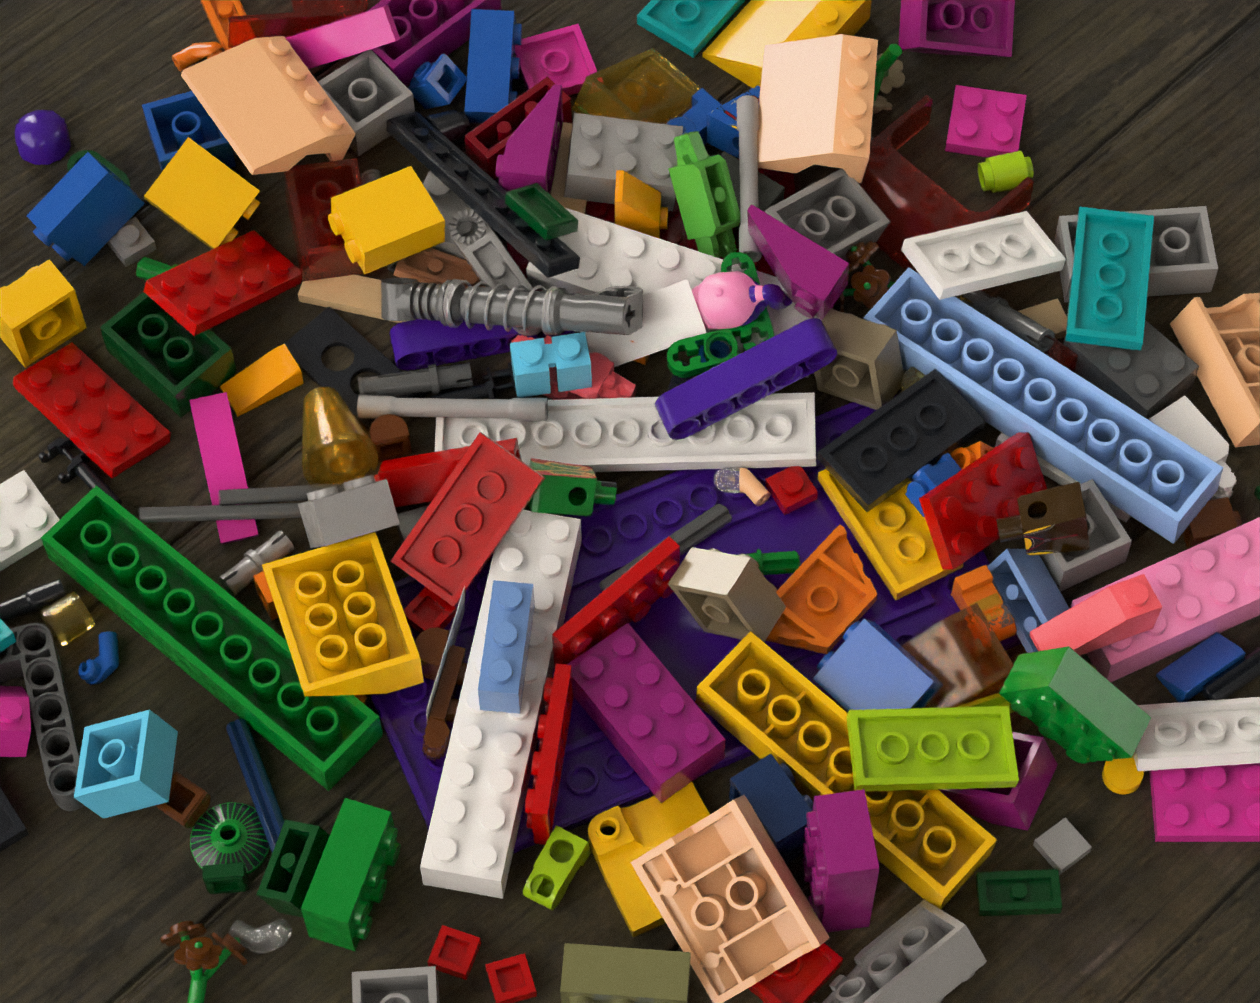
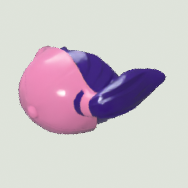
(735, 299)

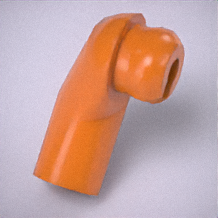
(195, 53)

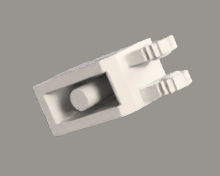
(1191, 427)

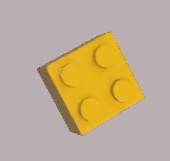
(39, 313)

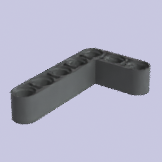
(43, 701)

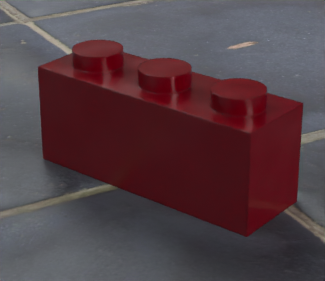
(491, 136)

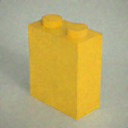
(203, 195)
(386, 220)

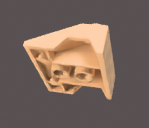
(817, 104)
(269, 105)
(1228, 356)
(730, 900)

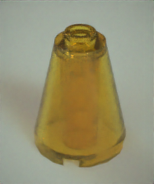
(333, 440)

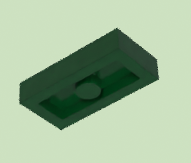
(1018, 892)

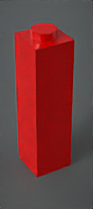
(421, 476)

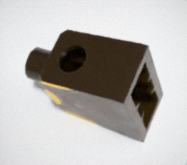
(1049, 521)

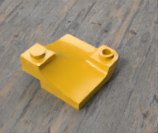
(636, 833)

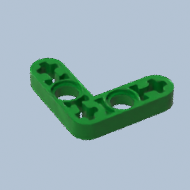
(761, 325)

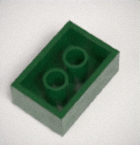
(166, 354)

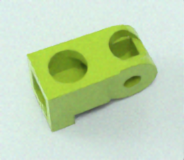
(556, 867)

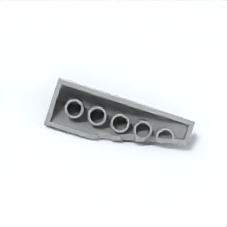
(911, 961)

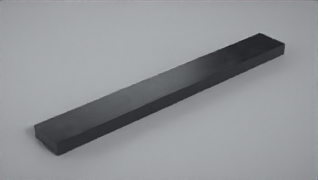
(479, 193)

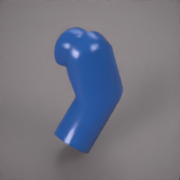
(105, 664)

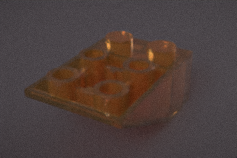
(963, 656)

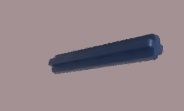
(256, 779)

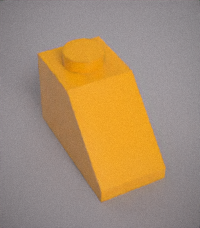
(638, 205)

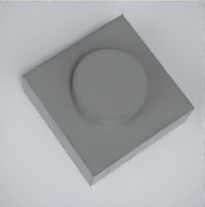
(131, 242)

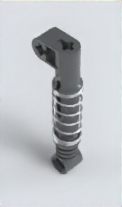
(554, 311)

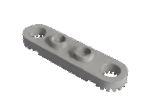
(488, 256)

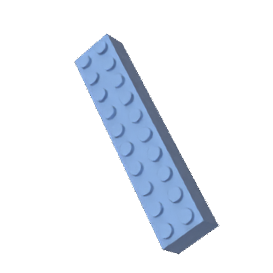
(1067, 417)

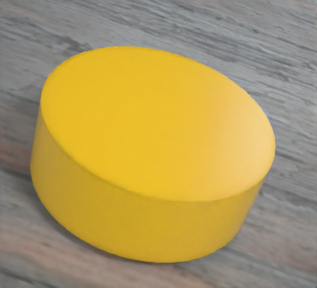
(1122, 776)

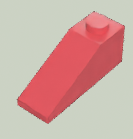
(1102, 618)

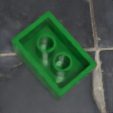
(1074, 705)
(351, 875)

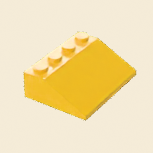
(766, 22)
(344, 620)

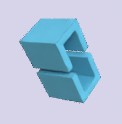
(534, 358)

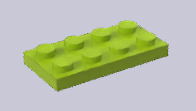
(932, 748)

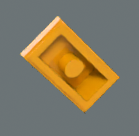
(263, 380)

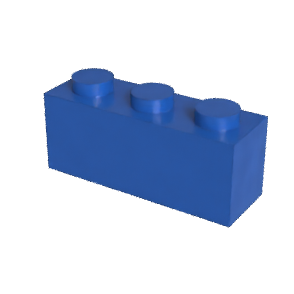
(491, 63)

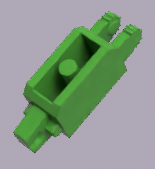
(705, 196)

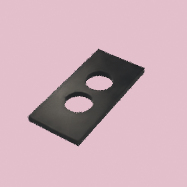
(329, 331)

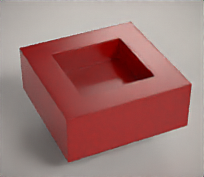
(791, 489)
(429, 611)
(454, 952)
(511, 979)

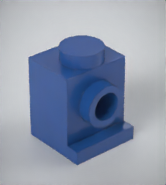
(432, 78)
(930, 477)

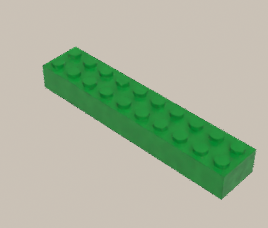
(209, 636)

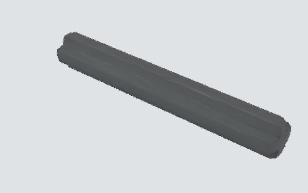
(685, 537)

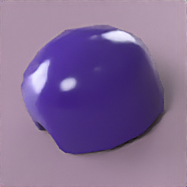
(42, 137)

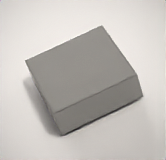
(1062, 845)

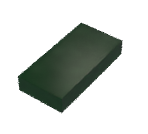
(541, 211)

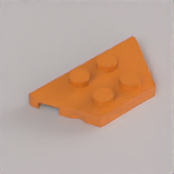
(824, 597)

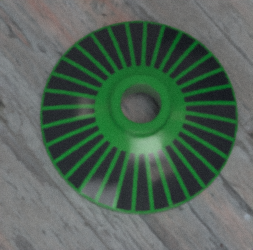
(247, 846)

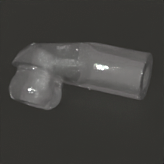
(263, 938)

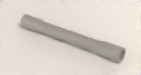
(748, 167)
(516, 408)

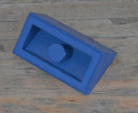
(1198, 666)

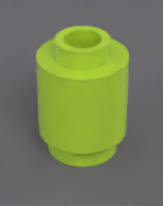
(1004, 171)

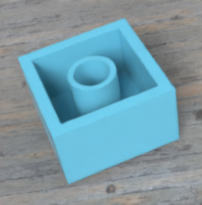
(126, 764)

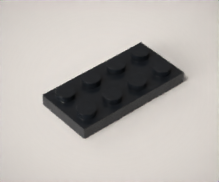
(900, 439)

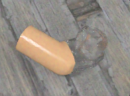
(741, 481)

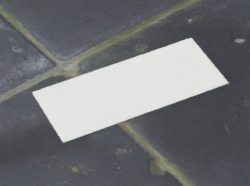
(667, 317)

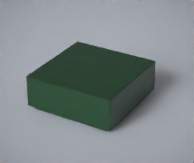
(225, 878)

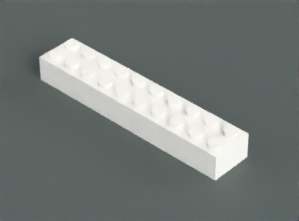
(491, 750)

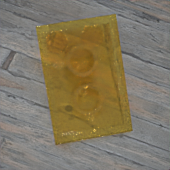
(637, 89)

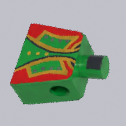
(560, 478)

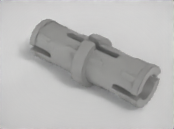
(243, 572)

